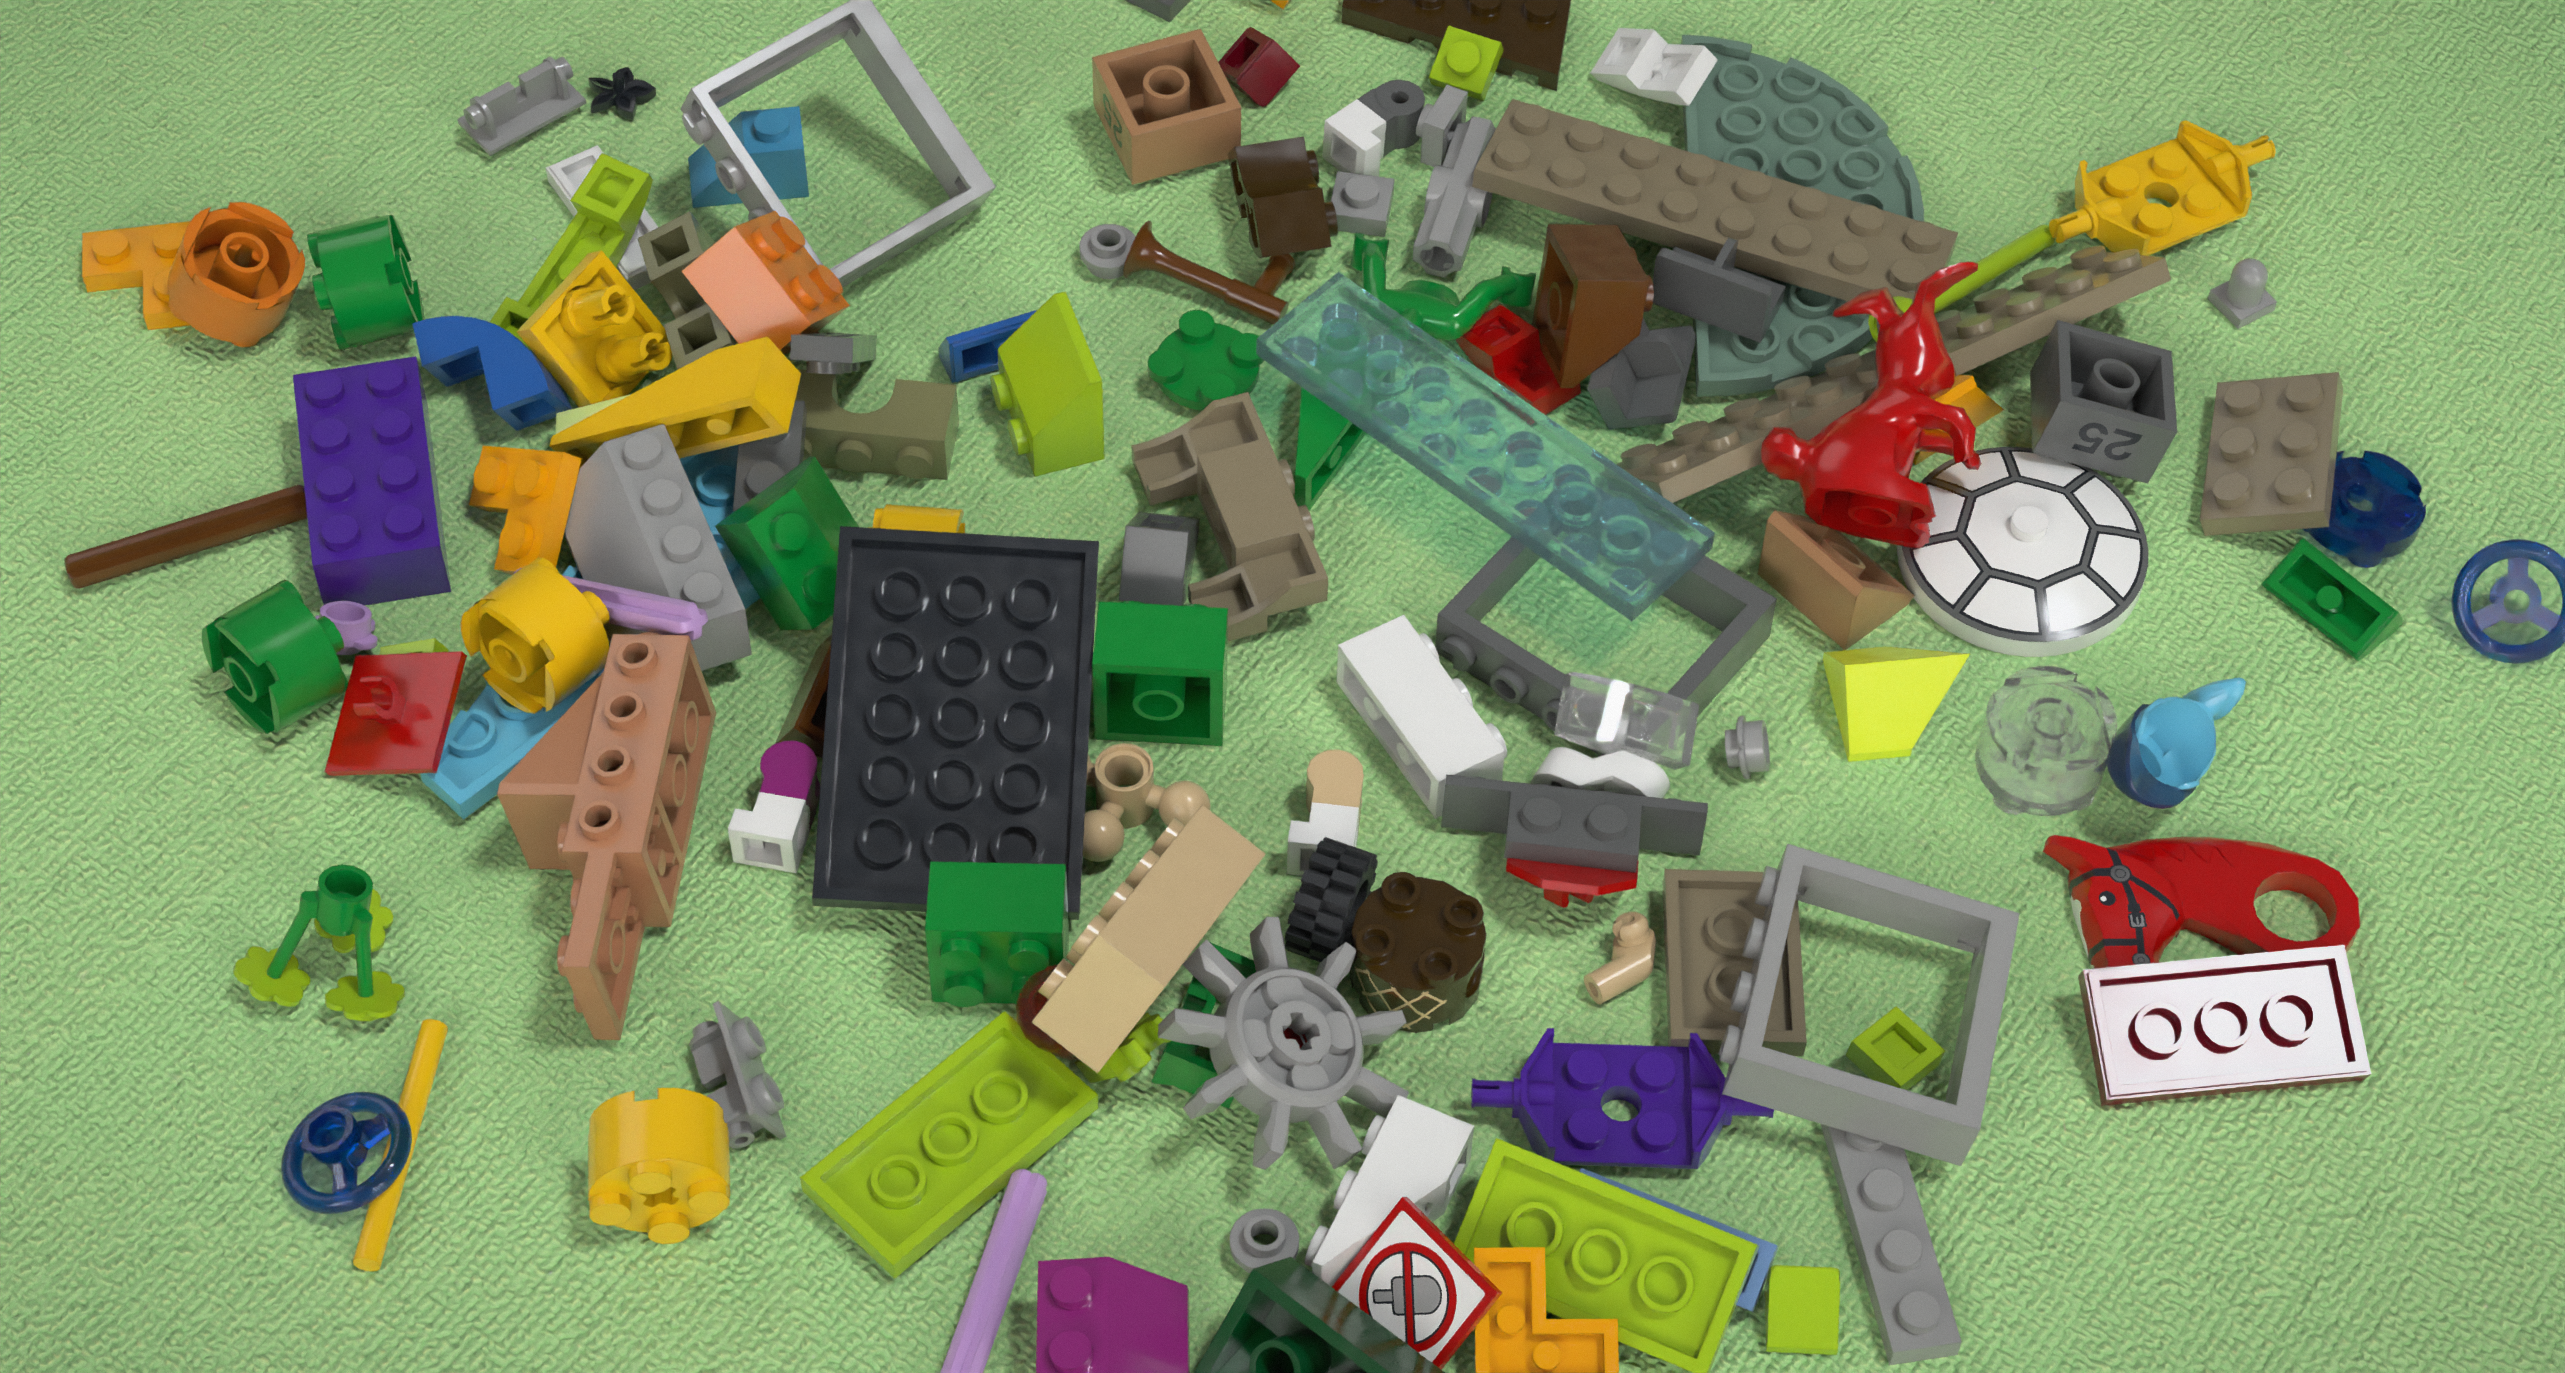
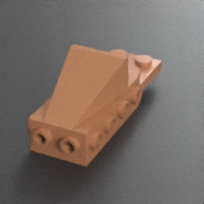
(616, 806)

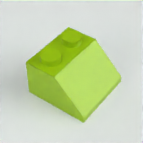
(1051, 390)

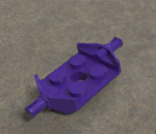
(1569, 1083)

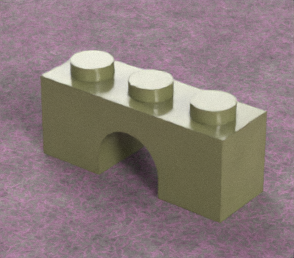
(666, 254)
(905, 437)

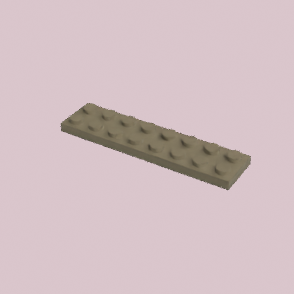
(1702, 202)

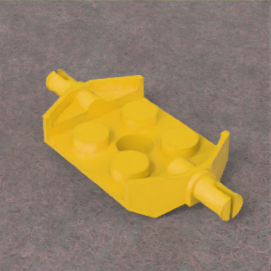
(2194, 172)

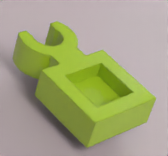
(1131, 1054)

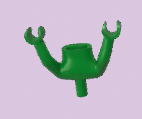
(1434, 305)

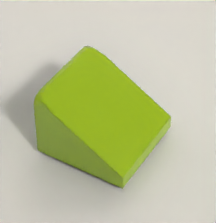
(1802, 1309)

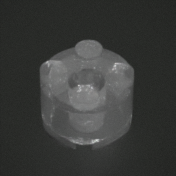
(2045, 742)

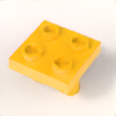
(596, 334)

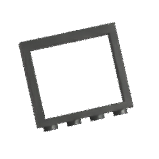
(1521, 678)

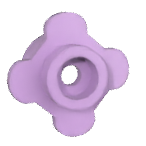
(353, 623)

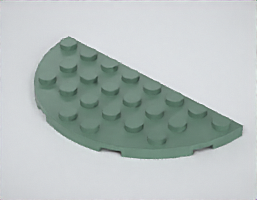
(1812, 134)

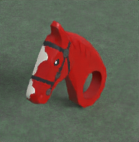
(2146, 891)

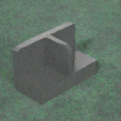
(1716, 291)
(1644, 378)

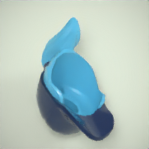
(2170, 744)

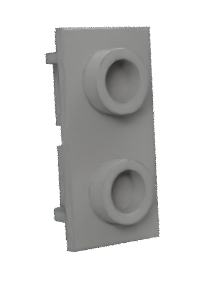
(514, 113)
(732, 1054)

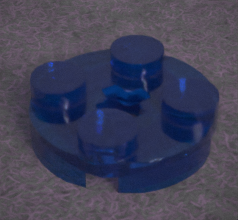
(2394, 516)

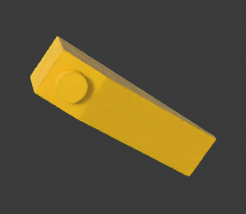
(705, 406)

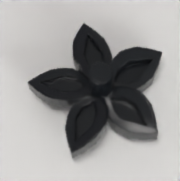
(621, 92)

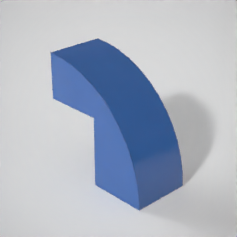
(515, 378)

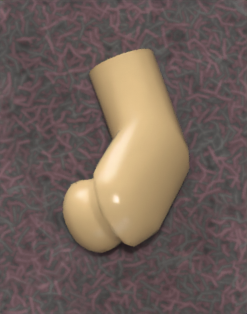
(1631, 959)

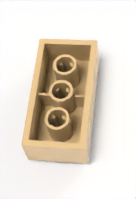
(1144, 935)

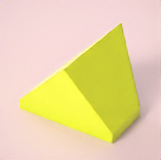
(1887, 696)

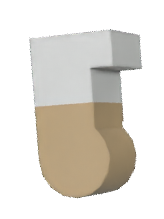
(1333, 804)

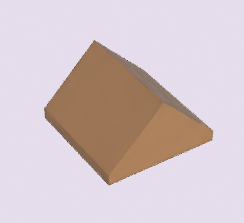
(1828, 578)

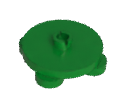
(1204, 361)

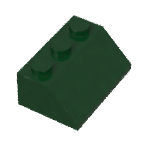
(1302, 1325)

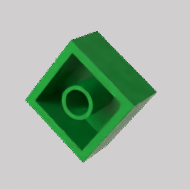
(1160, 673)
(993, 928)

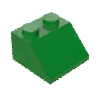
(791, 544)

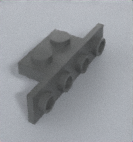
(1573, 823)

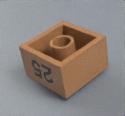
(1166, 106)

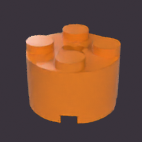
(235, 273)

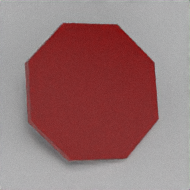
(1578, 881)

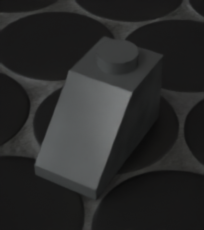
(1158, 558)

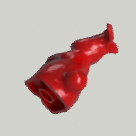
(1861, 463)

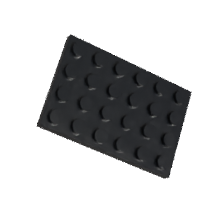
(954, 711)

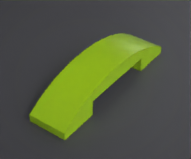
(605, 220)

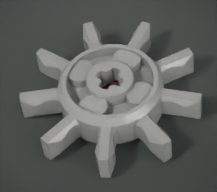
(1285, 1045)

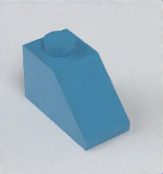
(775, 146)

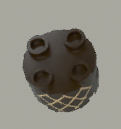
(1418, 951)

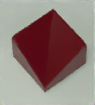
(1257, 66)

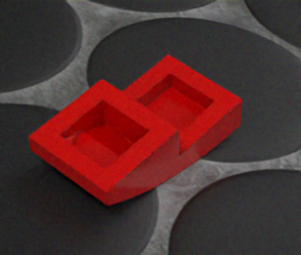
(1512, 356)

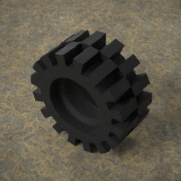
(1329, 898)

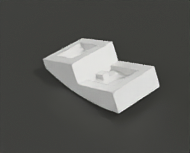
(1652, 68)

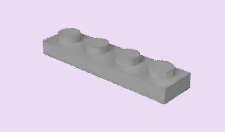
(1893, 1248)

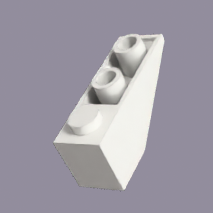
(1408, 1155)

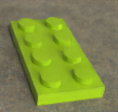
(948, 1144)
(1612, 1254)

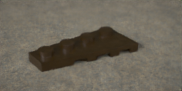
(1528, 29)

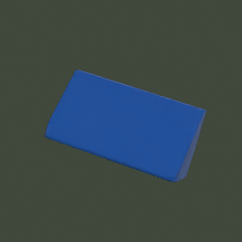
(976, 350)

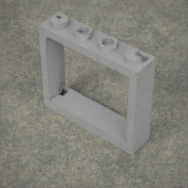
(900, 87)
(1843, 1098)

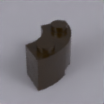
(1281, 197)

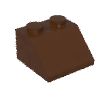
(1588, 298)

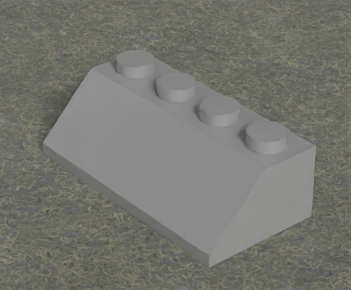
(645, 532)

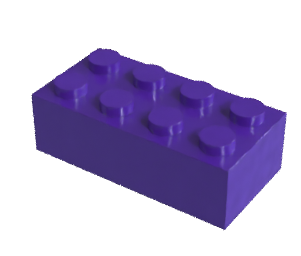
(371, 483)

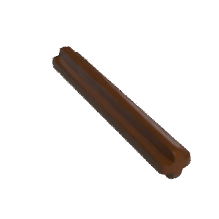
(186, 537)

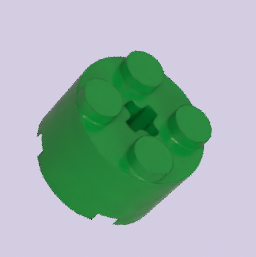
(365, 281)
(276, 658)

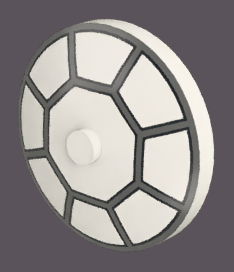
(2027, 554)

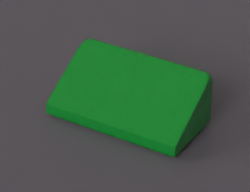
(2332, 600)

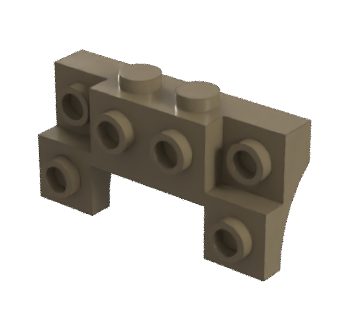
(1249, 508)

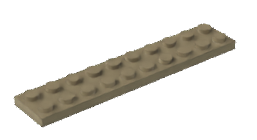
(1993, 327)

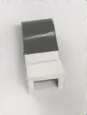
(1373, 127)

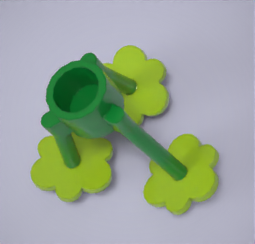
(351, 916)

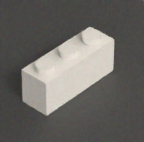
(1418, 710)

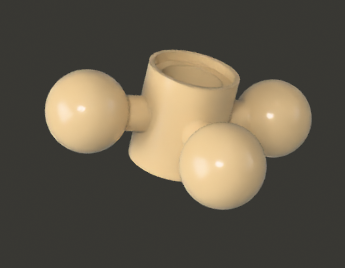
(1131, 805)

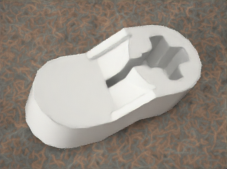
(1612, 772)

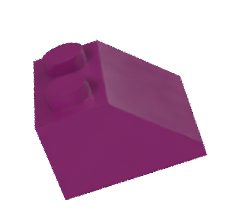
(1110, 1319)

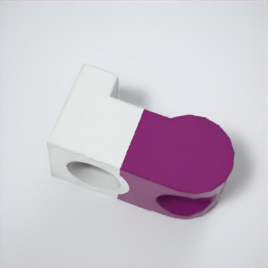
(783, 813)

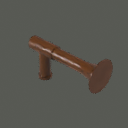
(1257, 300)

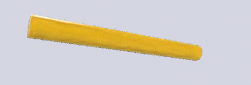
(413, 1102)

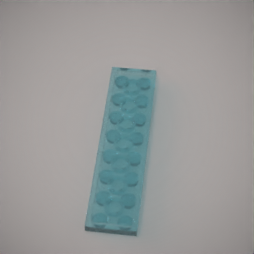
(1486, 446)

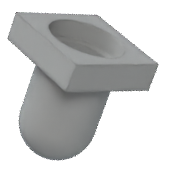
(2244, 295)

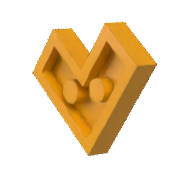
(132, 260)
(534, 493)
(1515, 1329)

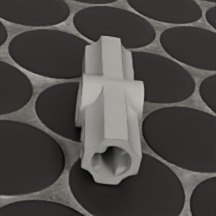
(1451, 202)

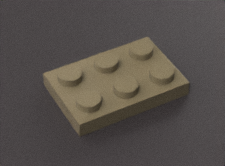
(2272, 454)
(1704, 945)

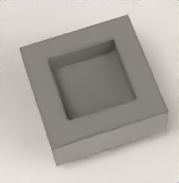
(1438, 124)
(1362, 203)

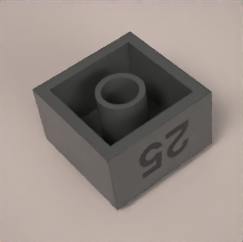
(2102, 402)

